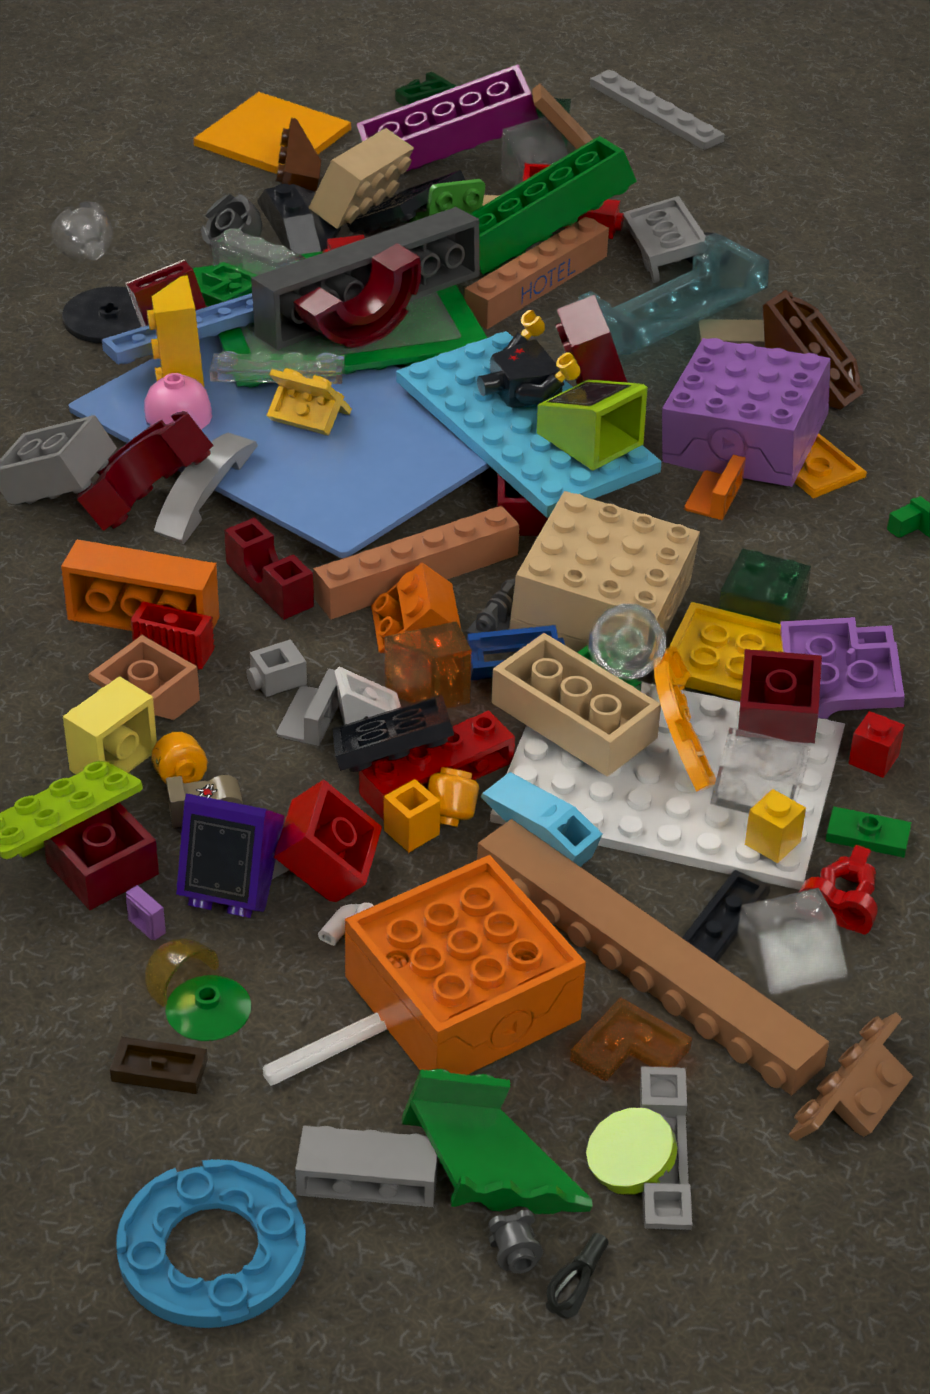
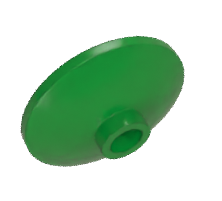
(208, 1018)

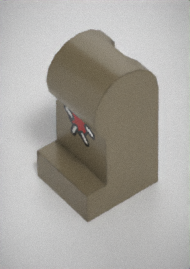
(220, 787)

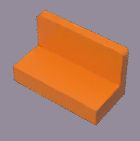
(717, 491)

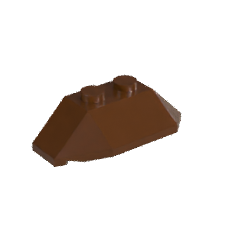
(803, 329)

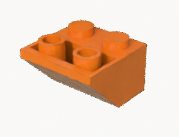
(414, 603)

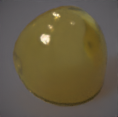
(168, 959)

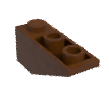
(298, 157)

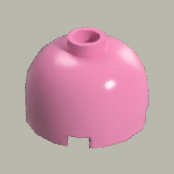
(177, 394)

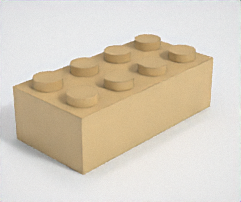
(361, 178)
(576, 704)

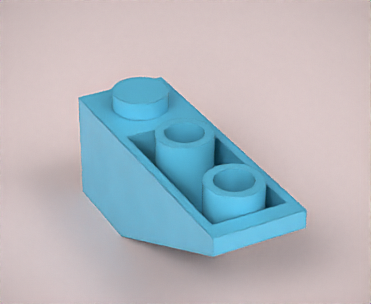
(544, 816)

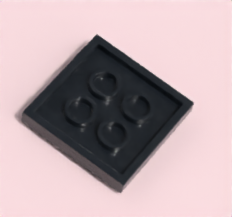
(400, 206)
(392, 734)

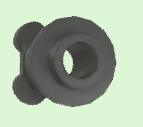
(515, 1241)

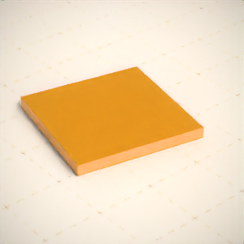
(256, 126)

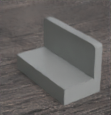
(311, 712)

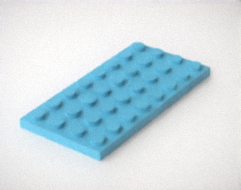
(508, 435)

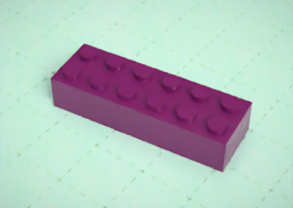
(458, 117)

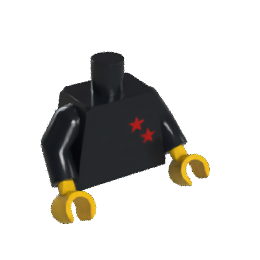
(524, 371)

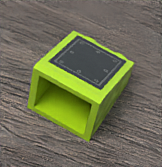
(595, 420)

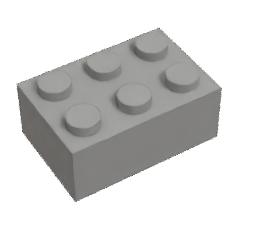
(54, 460)

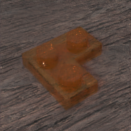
(627, 1032)

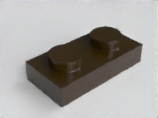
(158, 1065)

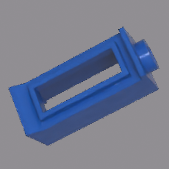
(501, 642)

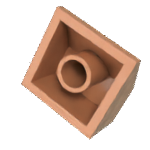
(157, 672)

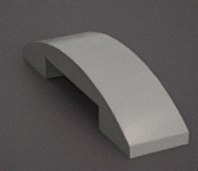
(197, 482)
(668, 1202)

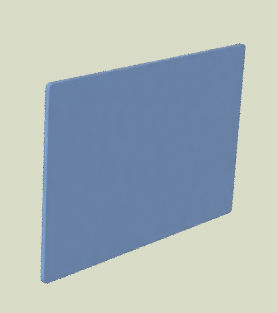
(328, 489)

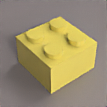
(111, 727)

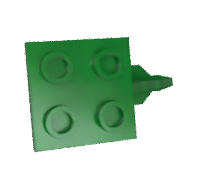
(484, 1149)

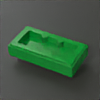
(869, 831)

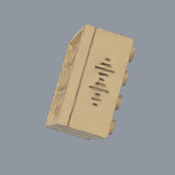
(597, 559)

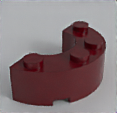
(375, 309)
(139, 464)

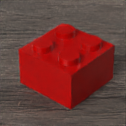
(328, 842)

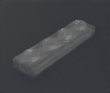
(257, 366)

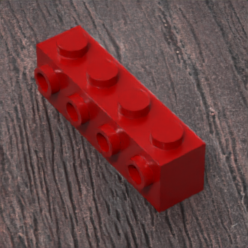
(477, 747)

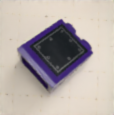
(227, 854)

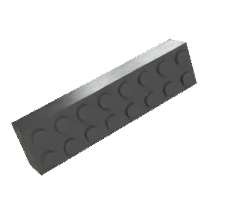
(447, 256)

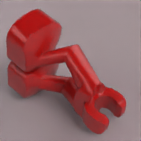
(854, 908)

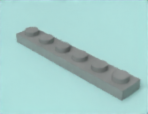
(657, 109)

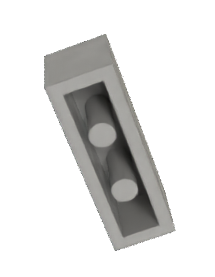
(366, 1166)

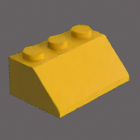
(176, 331)

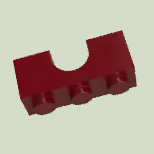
(281, 583)

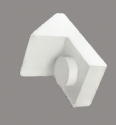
(362, 697)

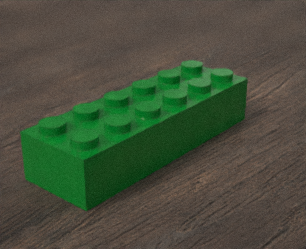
(551, 201)

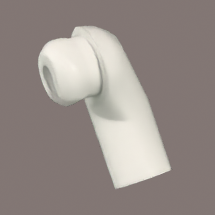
(335, 927)

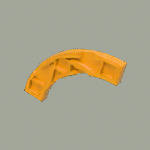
(670, 680)

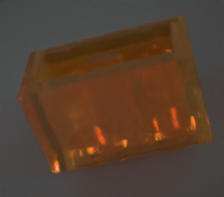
(429, 664)

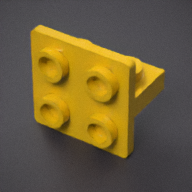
(305, 402)

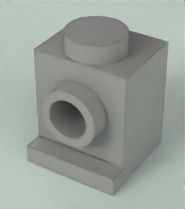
(277, 668)

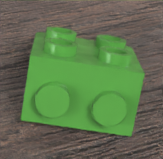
(465, 195)

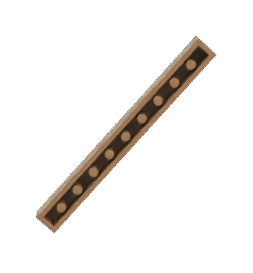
(659, 961)

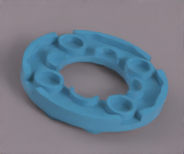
(228, 1297)

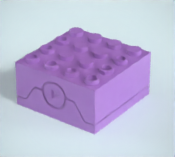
(749, 406)

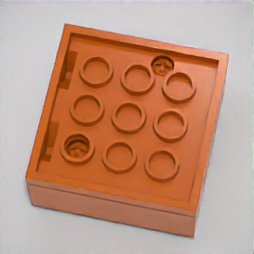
(464, 969)

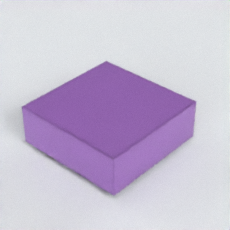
(145, 913)

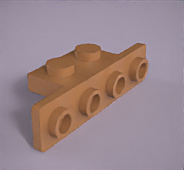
(861, 1087)

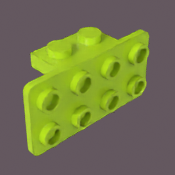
(63, 806)

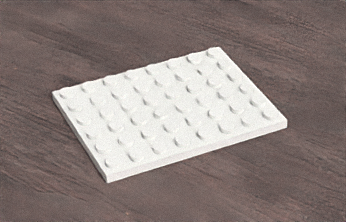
(654, 807)

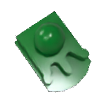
(910, 518)

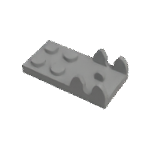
(665, 233)

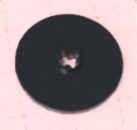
(100, 314)

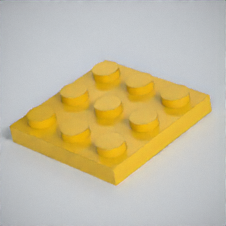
(715, 645)

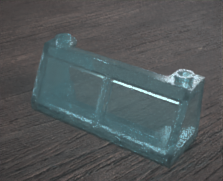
(717, 281)

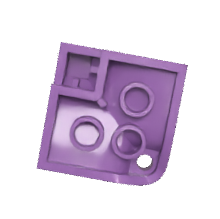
(857, 663)

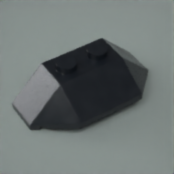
(293, 221)

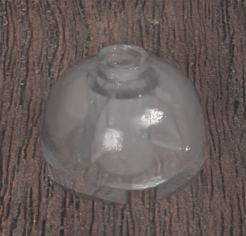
(83, 232)
(627, 641)

